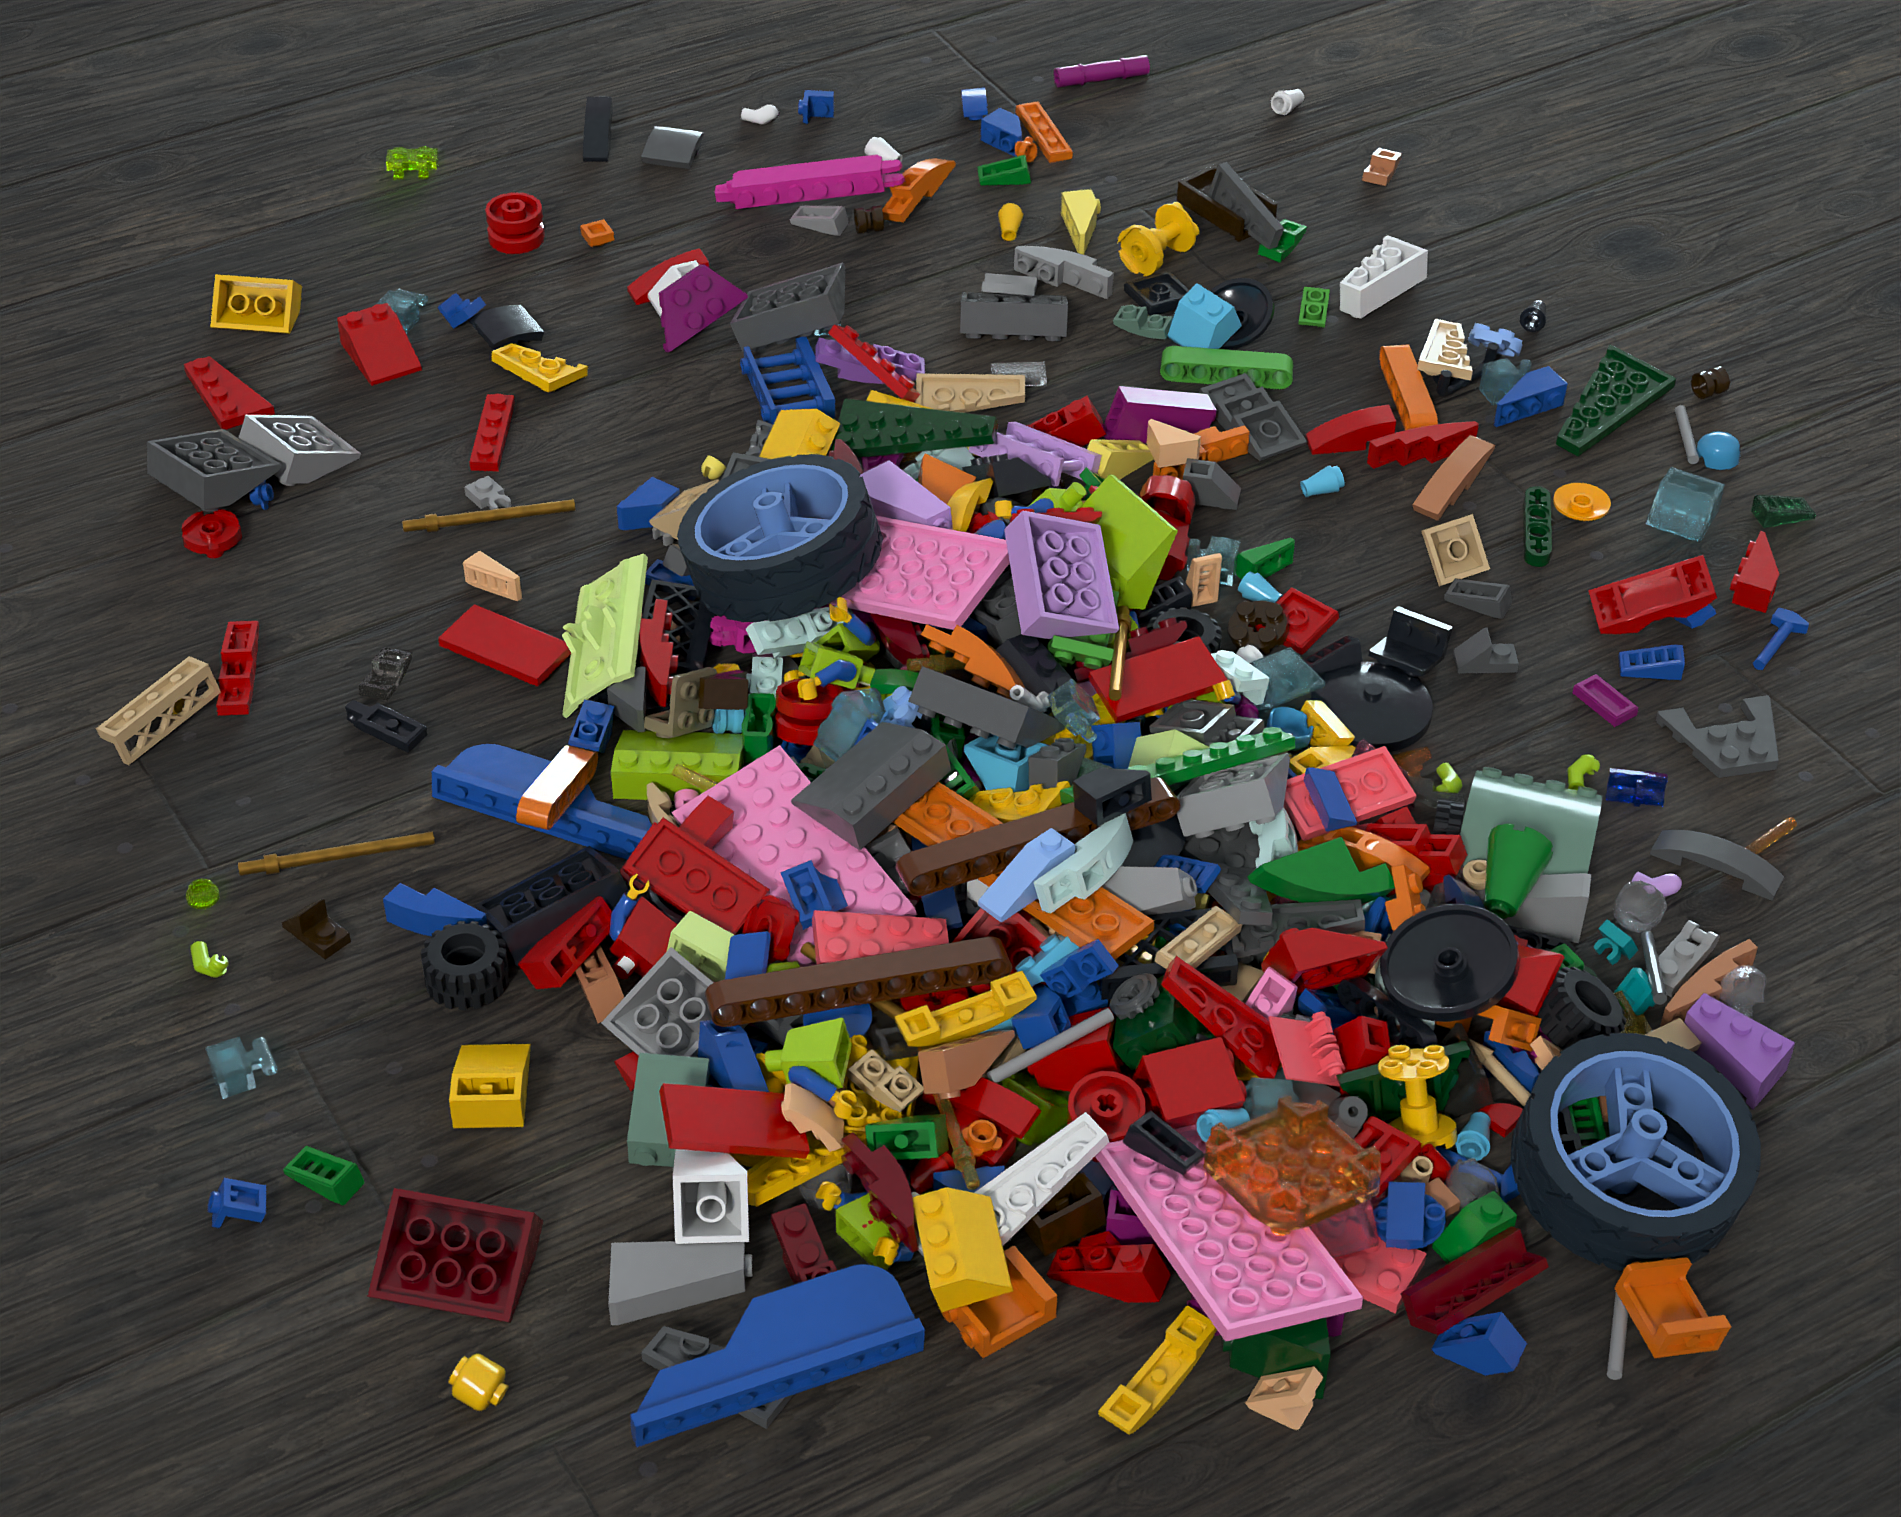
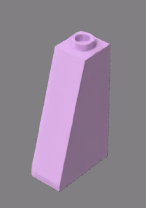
(903, 498)

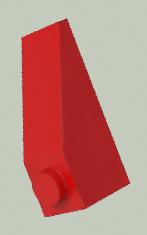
(567, 946)

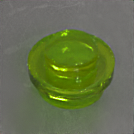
(202, 894)

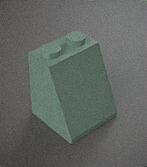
(647, 1131)

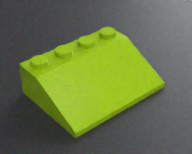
(1133, 540)
(649, 758)

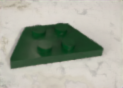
(1384, 1094)

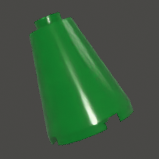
(1513, 867)

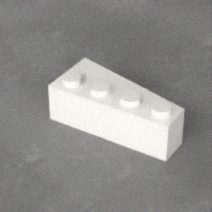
(1382, 276)

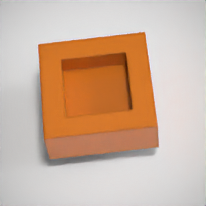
(597, 233)

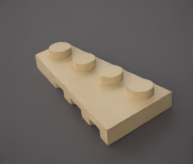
(1445, 351)
(969, 391)

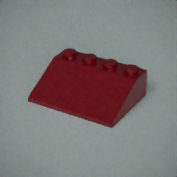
(455, 1255)

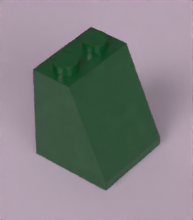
(1157, 1029)
(1283, 1351)

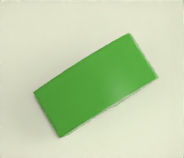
(1314, 306)

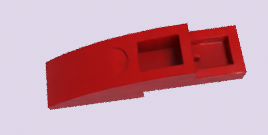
(657, 652)

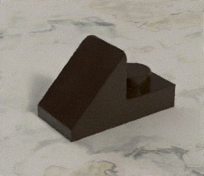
(724, 691)
(317, 930)

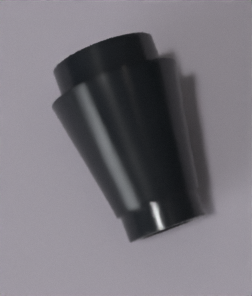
(1534, 316)

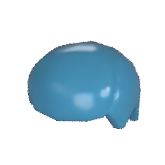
(1719, 450)
(1292, 722)

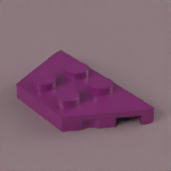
(695, 303)

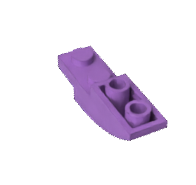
(850, 368)

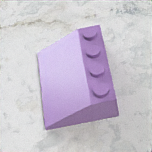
(1060, 577)

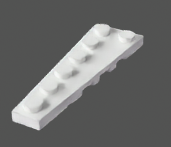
(1041, 1174)

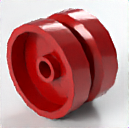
(515, 223)
(800, 718)
(1109, 1100)

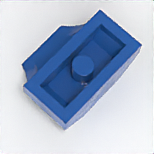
(812, 891)
(1316, 1001)

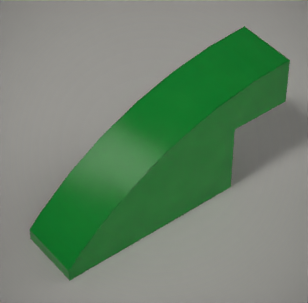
(1321, 875)

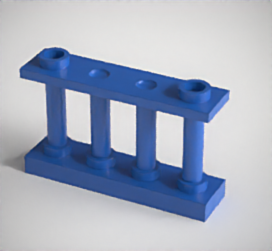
(808, 371)

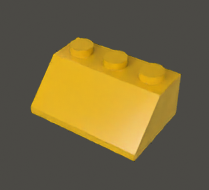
(255, 304)
(800, 434)
(961, 1247)

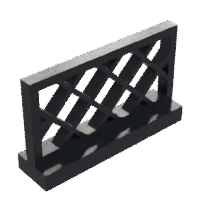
(699, 638)
(1219, 969)

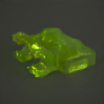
(418, 159)

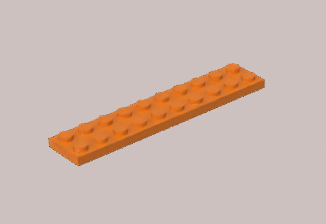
(1101, 916)

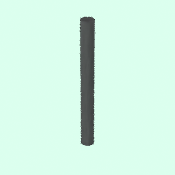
(1653, 967)

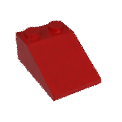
(378, 344)
(1019, 934)
(1322, 957)

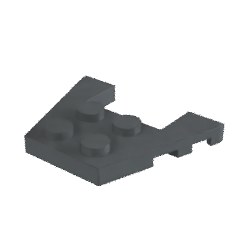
(1730, 747)

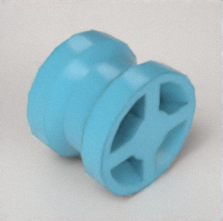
(727, 720)

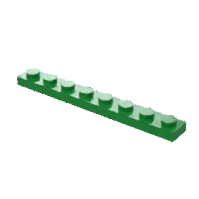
(1212, 759)

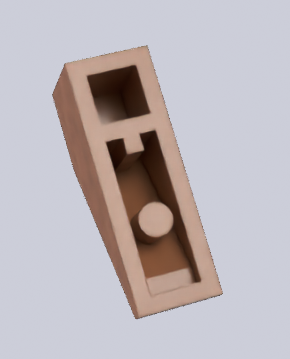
(599, 984)
(961, 1062)

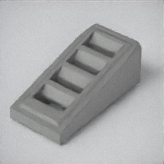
(824, 219)

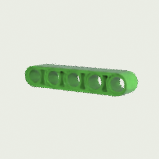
(1214, 364)

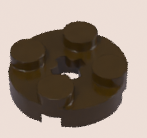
(1255, 613)

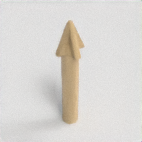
(1500, 1072)

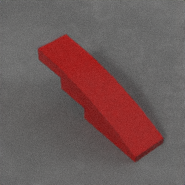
(1427, 442)
(238, 668)

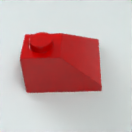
(1533, 980)

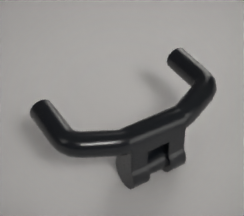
(1448, 385)

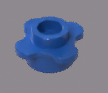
(261, 495)

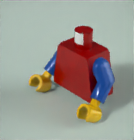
(638, 933)

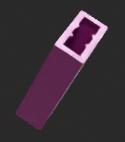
(1136, 406)

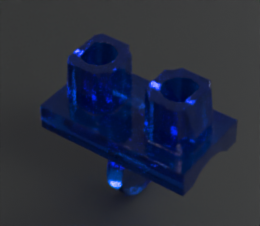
(1636, 787)

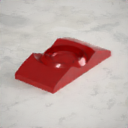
(1653, 596)

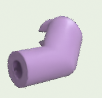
(1666, 884)

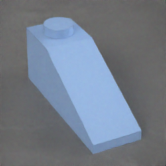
(1015, 885)

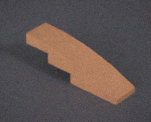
(1453, 477)
(1707, 980)

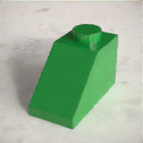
(910, 1136)
(1474, 1226)

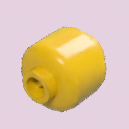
(478, 1382)

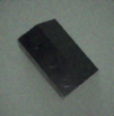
(1007, 474)
(1033, 665)

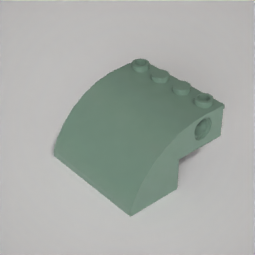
(1559, 813)

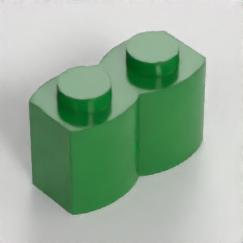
(758, 726)

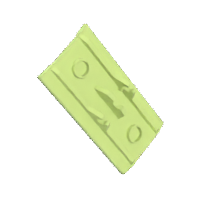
(605, 632)

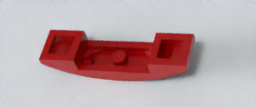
(994, 1103)

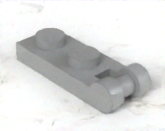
(1683, 957)

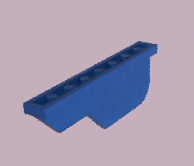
(496, 777)
(786, 1347)

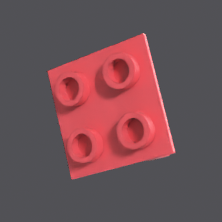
(1308, 1049)

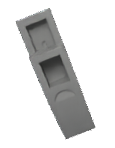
(1065, 266)

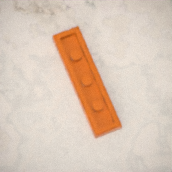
(1044, 132)

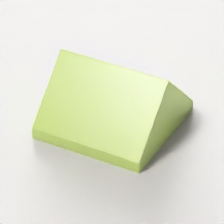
(1160, 745)

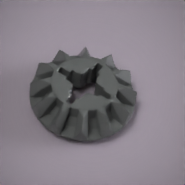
(1135, 995)

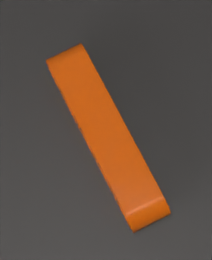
(1407, 387)
(557, 787)

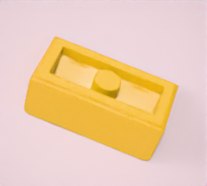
(1327, 727)

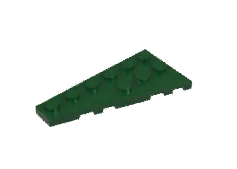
(1611, 398)
(897, 429)

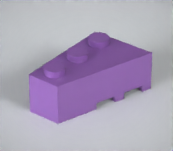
(1739, 1047)

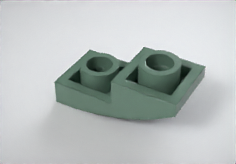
(1136, 321)

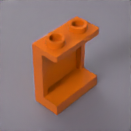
(1507, 1028)
(1668, 1309)
(1006, 1317)

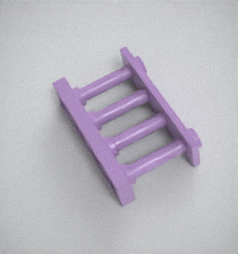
(1041, 451)

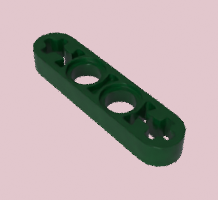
(1539, 526)

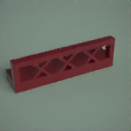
(1471, 1282)

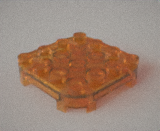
(1292, 1166)

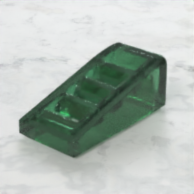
(1776, 510)

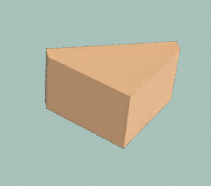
(1171, 445)

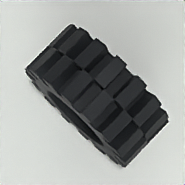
(1448, 817)

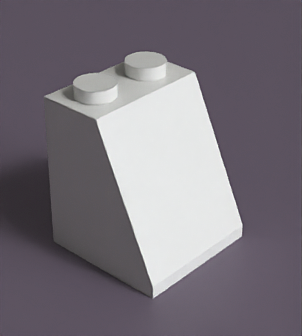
(709, 1198)

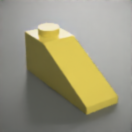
(1080, 216)
(1120, 456)

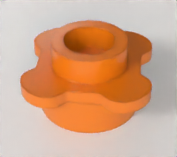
(1026, 148)
(985, 1130)

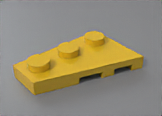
(542, 372)
(1011, 805)

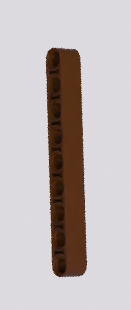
(996, 847)
(857, 981)

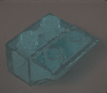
(1685, 504)
(1288, 677)
(847, 720)

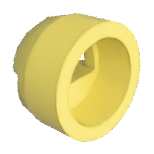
(712, 468)

